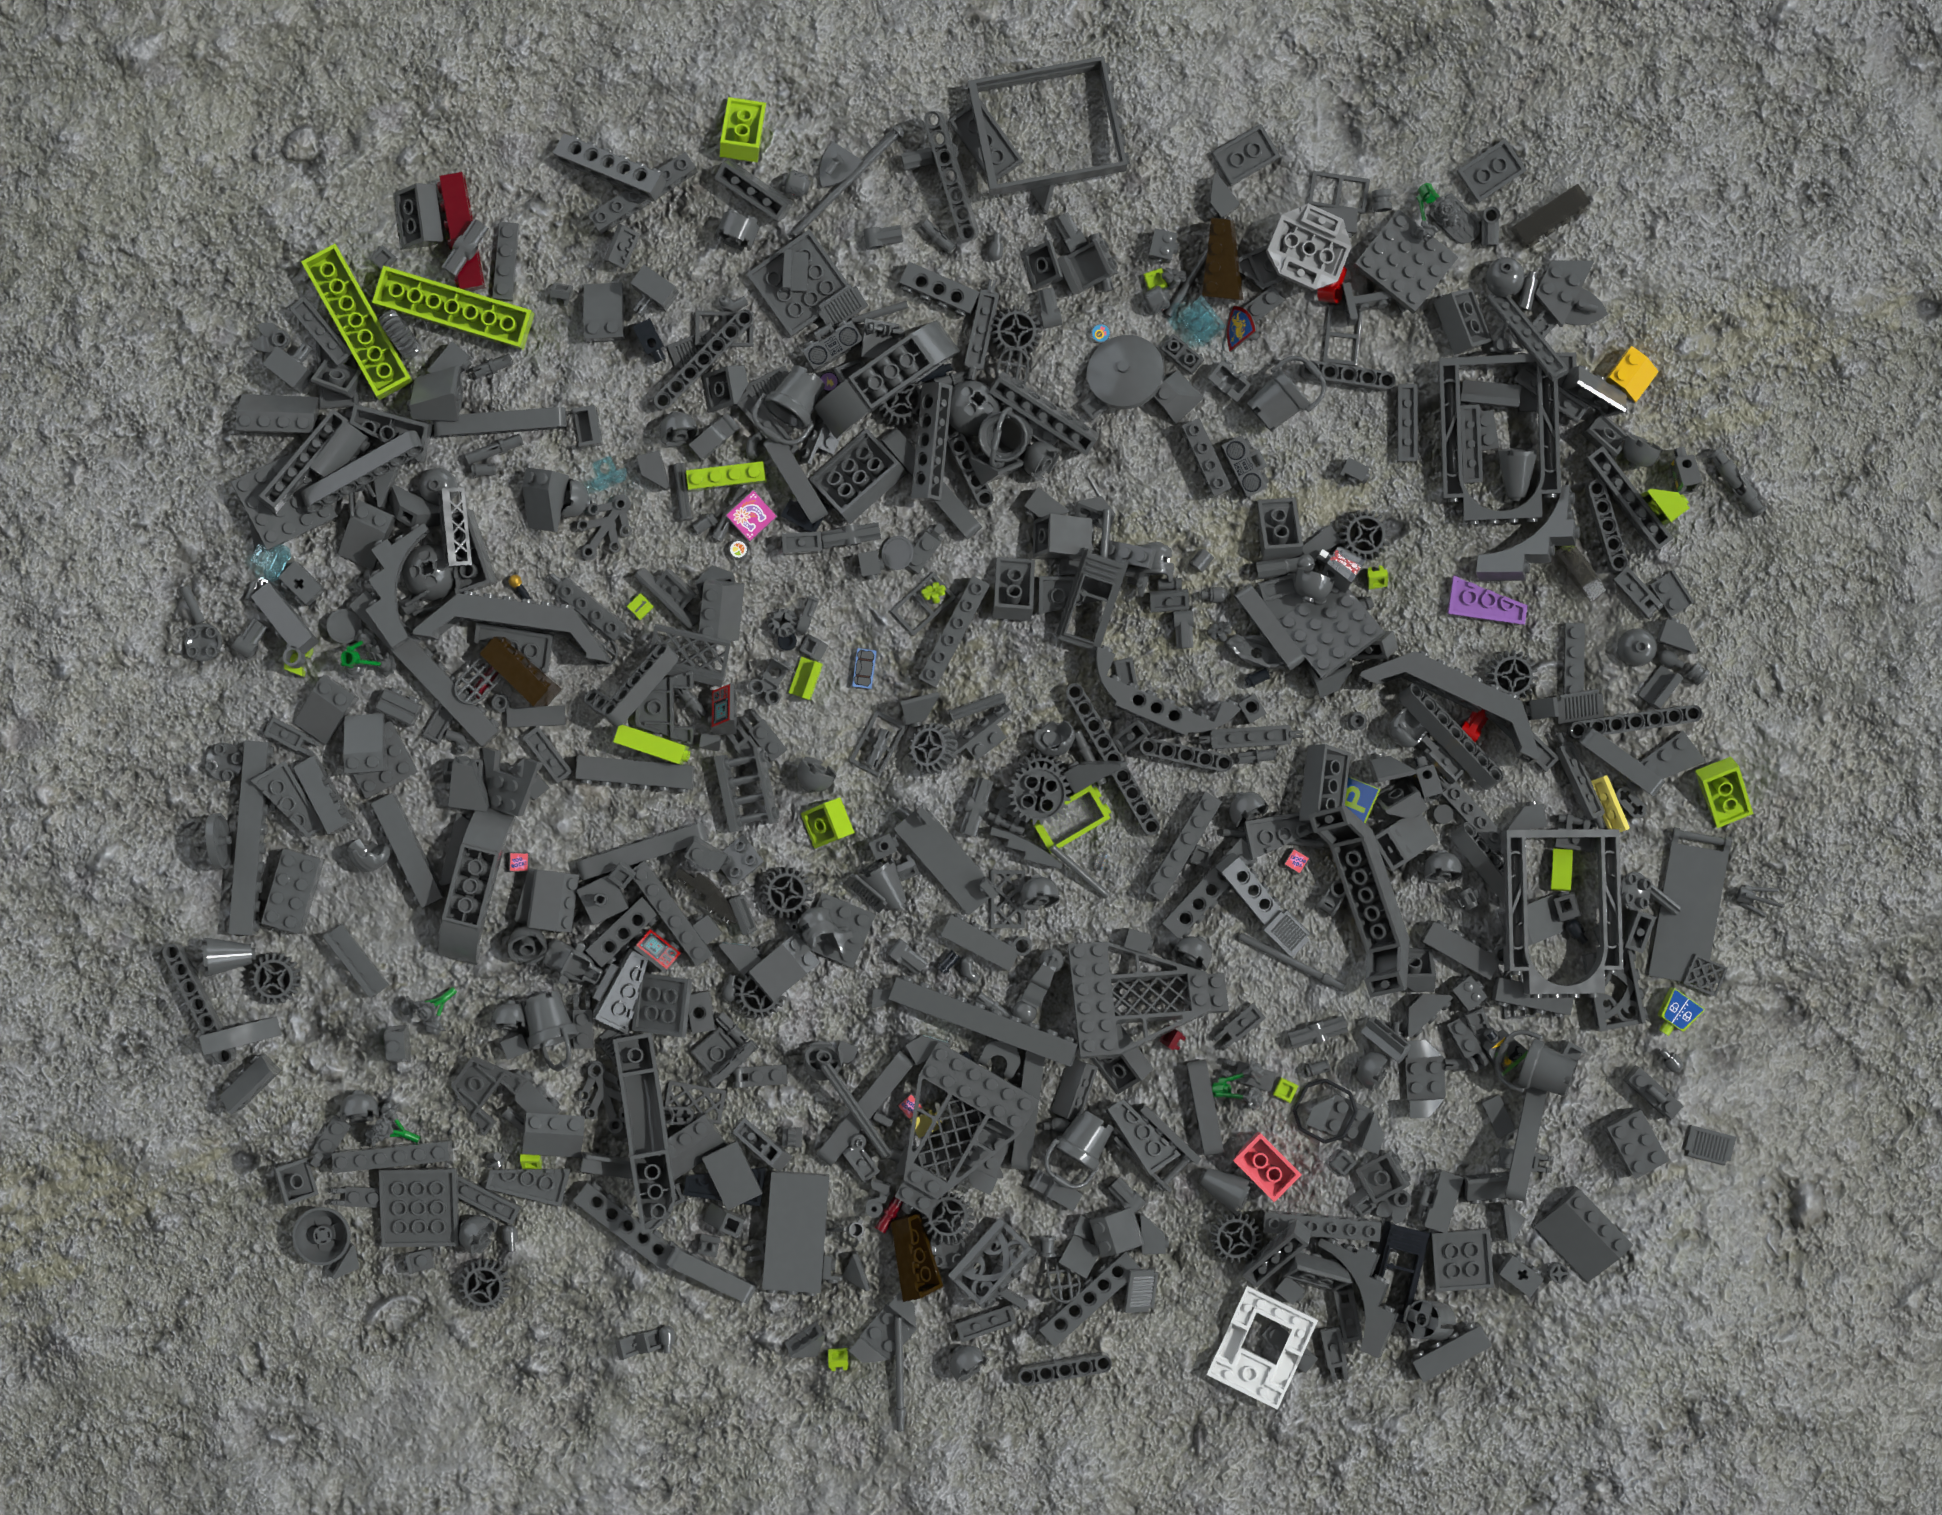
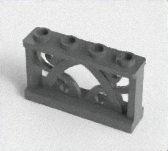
(1603, 1013)
(993, 1236)

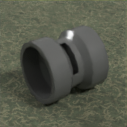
(1381, 200)

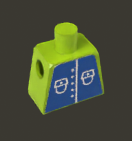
(1678, 1012)

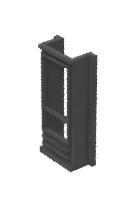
(1102, 570)

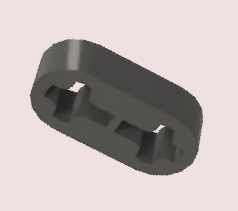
(1633, 799)

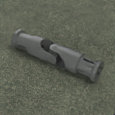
(1730, 473)

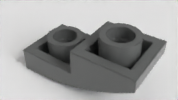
(1182, 354)

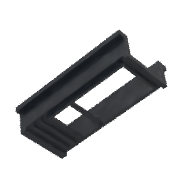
(1405, 1240)

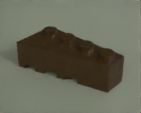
(1222, 262)
(520, 672)
(914, 1258)

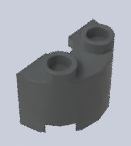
(1228, 381)

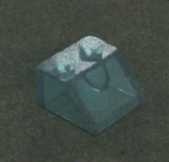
(1202, 321)

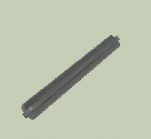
(855, 1109)

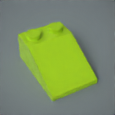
(742, 129)
(1724, 791)

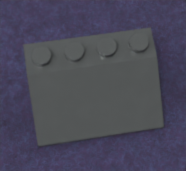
(858, 476)
(1583, 1234)

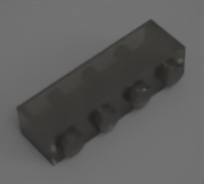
(1550, 216)

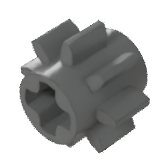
(1468, 898)

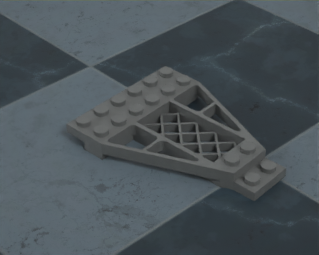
(1095, 994)
(980, 1090)

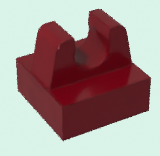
(1172, 1038)

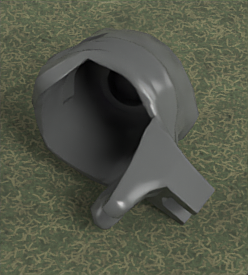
(1160, 565)
(819, 927)

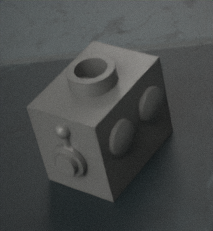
(1163, 245)
(1469, 992)

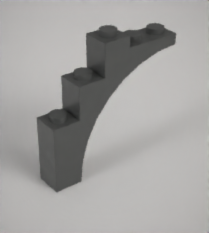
(1515, 562)
(385, 582)
(1378, 1318)

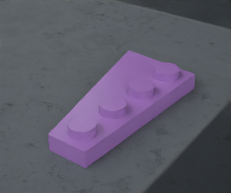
(1477, 602)

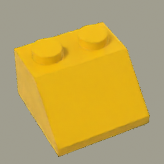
(1632, 373)

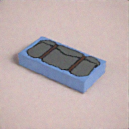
(864, 668)

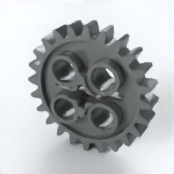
(1057, 797)

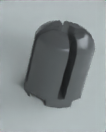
(1429, 1328)

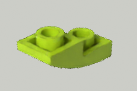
(1561, 869)

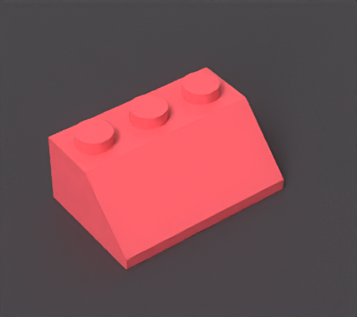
(1266, 1166)

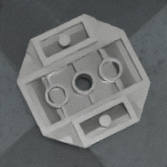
(1320, 232)

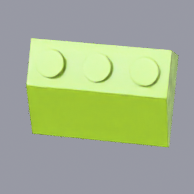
(1665, 504)

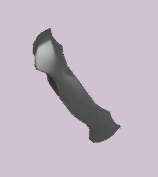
(1243, 645)

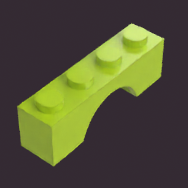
(727, 475)

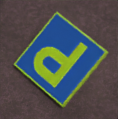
(1360, 798)

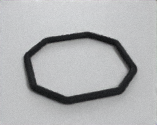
(1313, 1135)

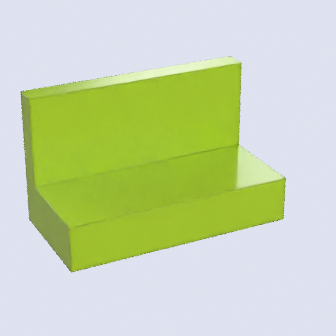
(806, 678)

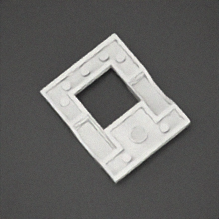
(1249, 1371)

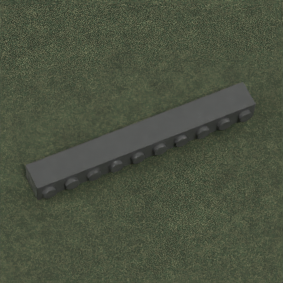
(434, 677)
(250, 841)
(983, 1021)

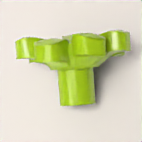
(933, 592)

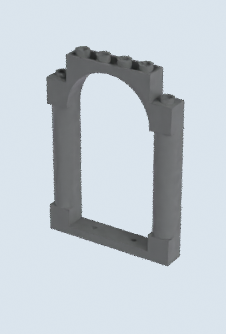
(1451, 443)
(1516, 953)

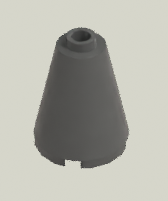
(1517, 470)
(885, 880)
(225, 955)
(1227, 1188)

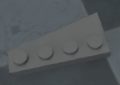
(533, 644)

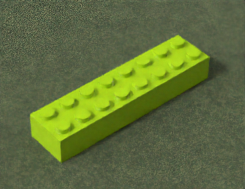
(453, 308)
(357, 321)

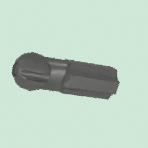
(923, 158)
(1284, 566)

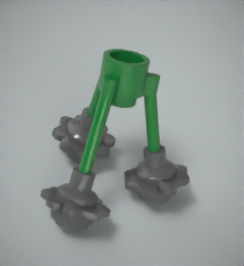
(1442, 206)
(355, 665)
(1254, 1098)

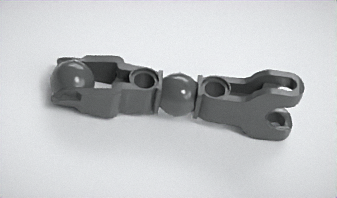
(1026, 1009)

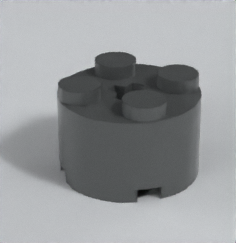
(737, 230)

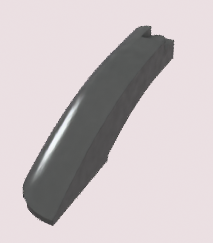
(646, 1129)

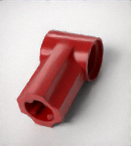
(1333, 292)
(1475, 724)

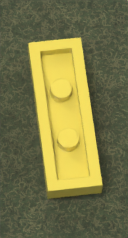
(1613, 815)

